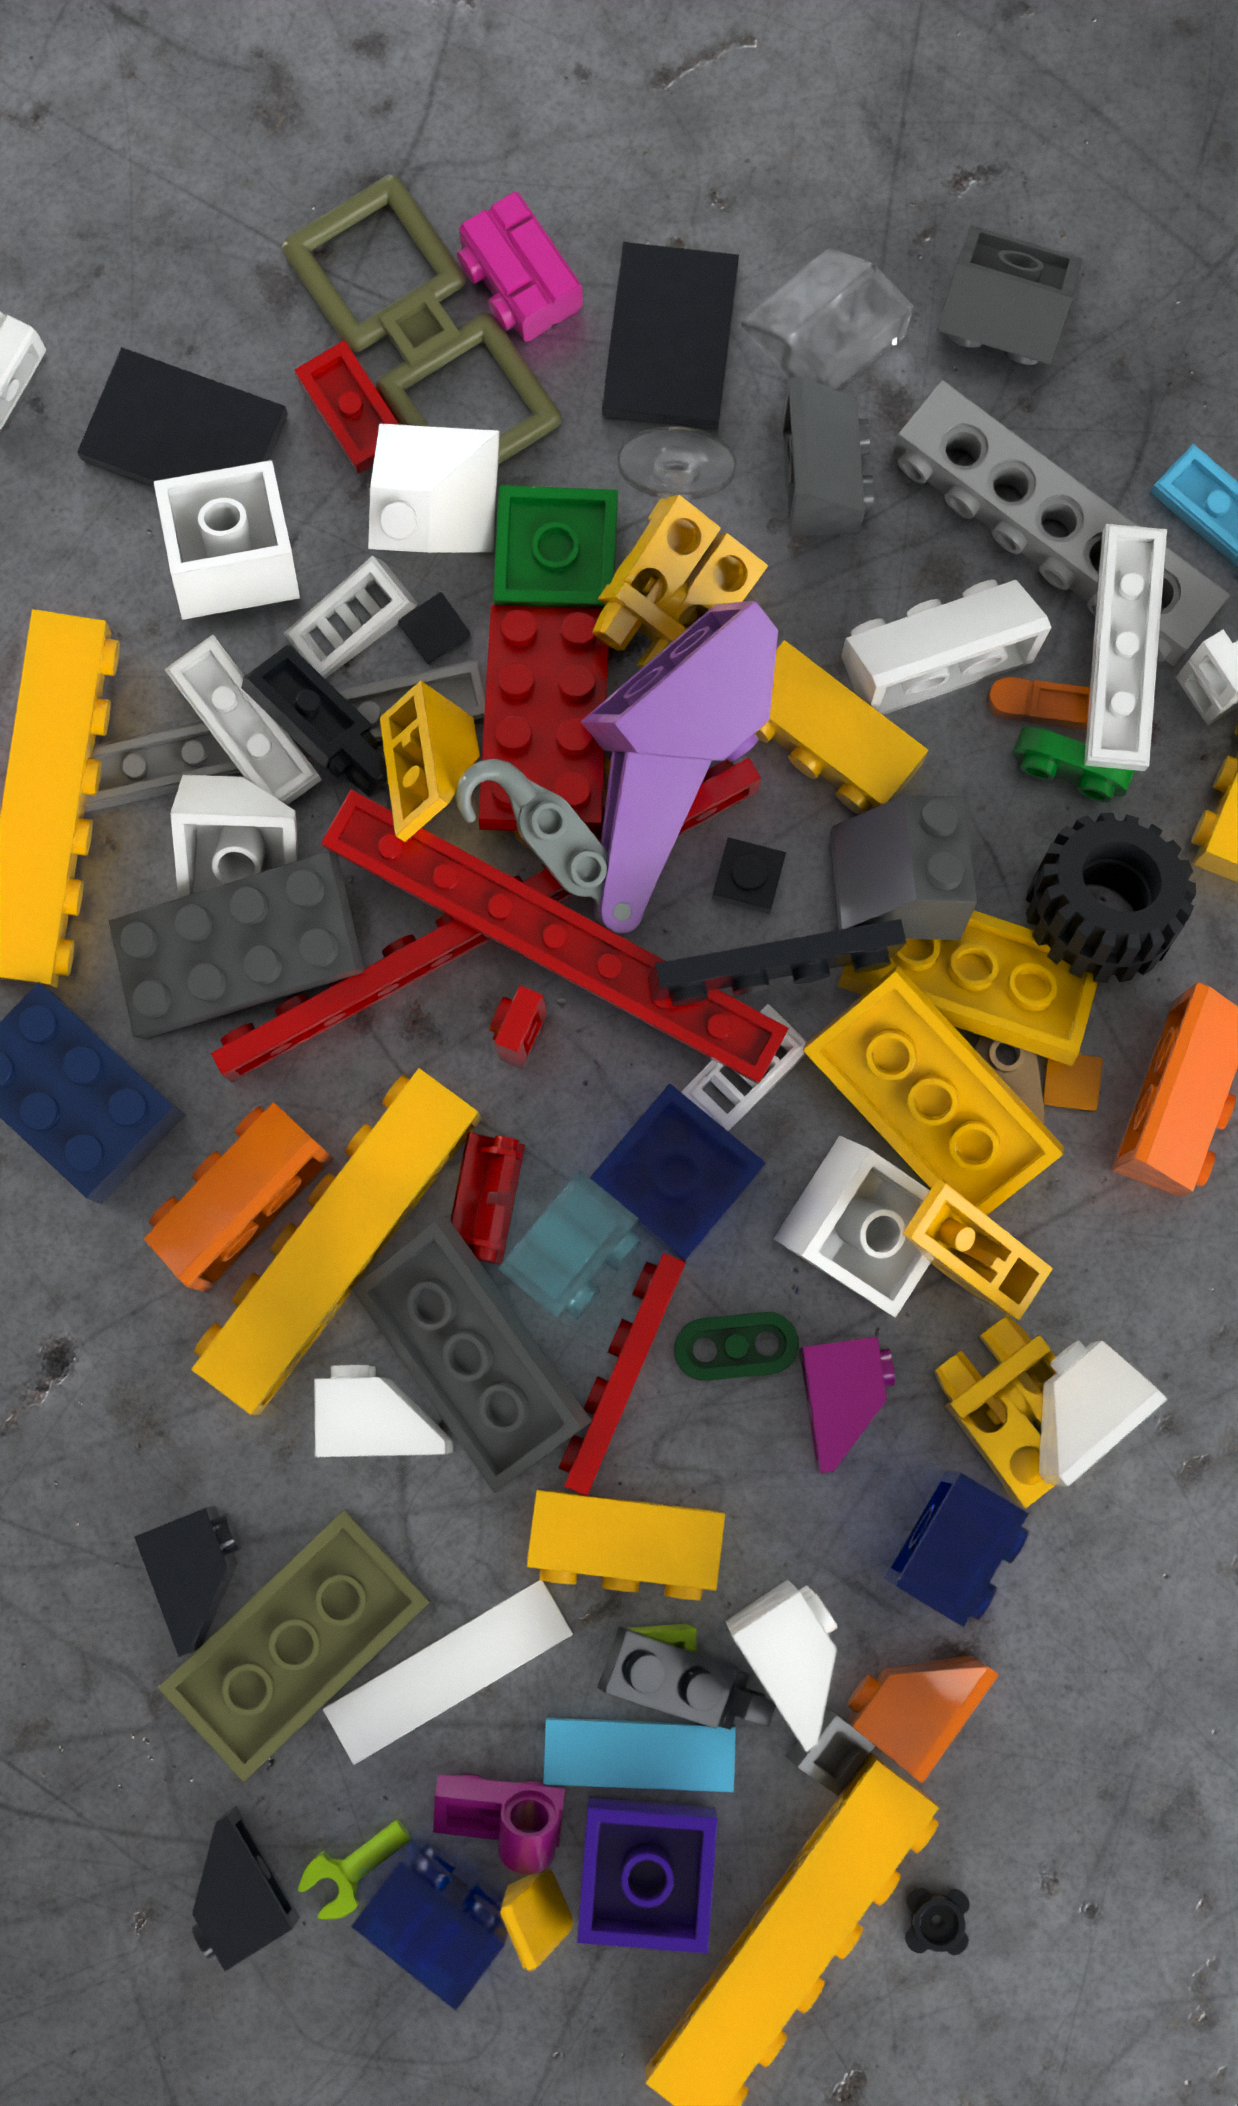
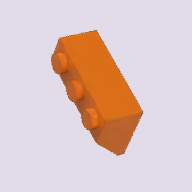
(1183, 1095)
(235, 1197)

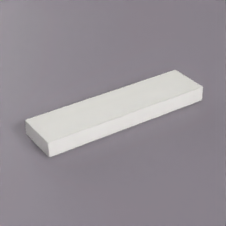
(1125, 647)
(447, 1671)

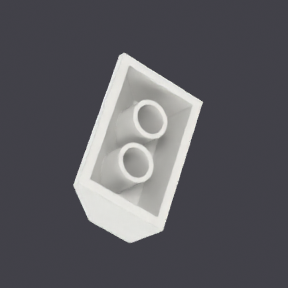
(944, 645)
(791, 1653)

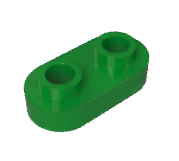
(1053, 755)

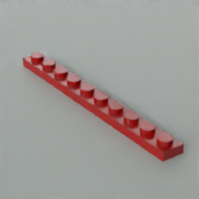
(412, 959)

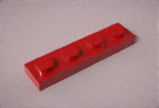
(610, 1397)

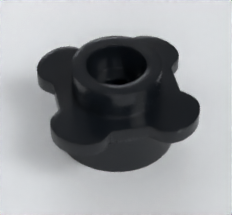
(948, 1936)

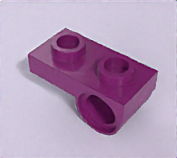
(498, 1811)

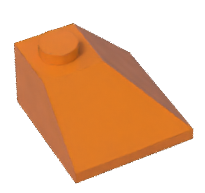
(919, 1708)

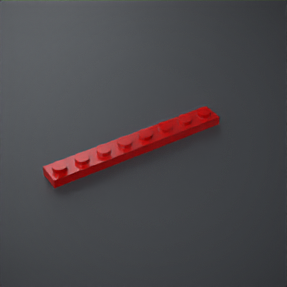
(549, 935)

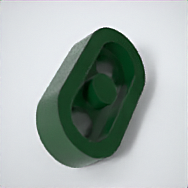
(736, 1346)

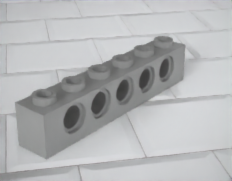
(1048, 493)

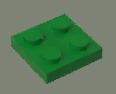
(554, 546)

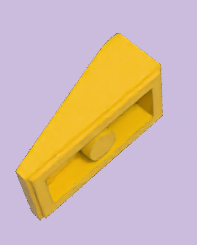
(536, 1917)

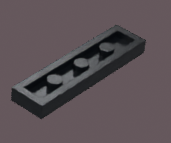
(751, 967)

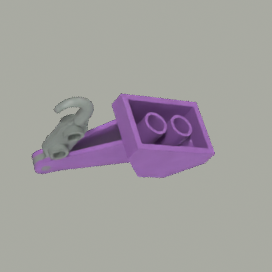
(663, 729)

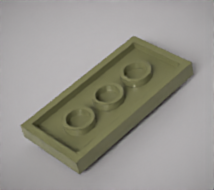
(294, 1645)

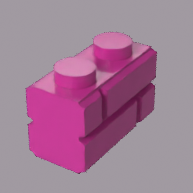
(519, 267)

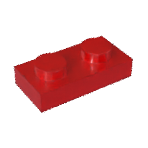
(346, 402)
(518, 1025)

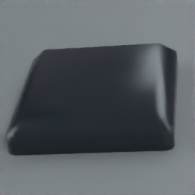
(434, 628)

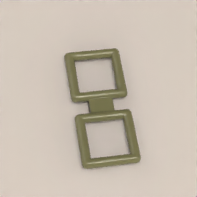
(417, 320)

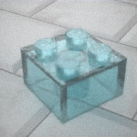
(571, 1248)

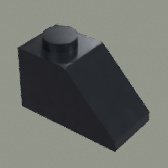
(190, 1571)
(239, 1896)

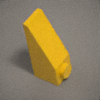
(426, 753)
(976, 1251)

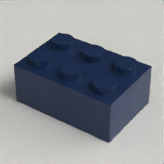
(77, 1096)

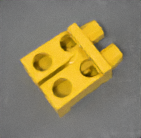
(674, 578)
(1002, 1404)

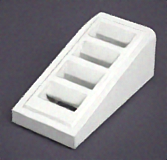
(337, 601)
(792, 1043)

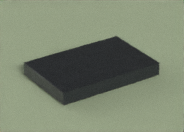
(670, 335)
(176, 423)

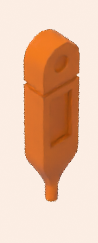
(1040, 702)

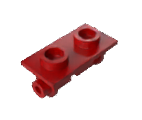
(487, 1194)

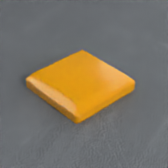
(1073, 1085)

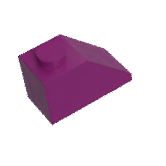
(843, 1394)

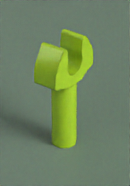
(352, 1869)

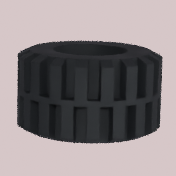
(1132, 863)

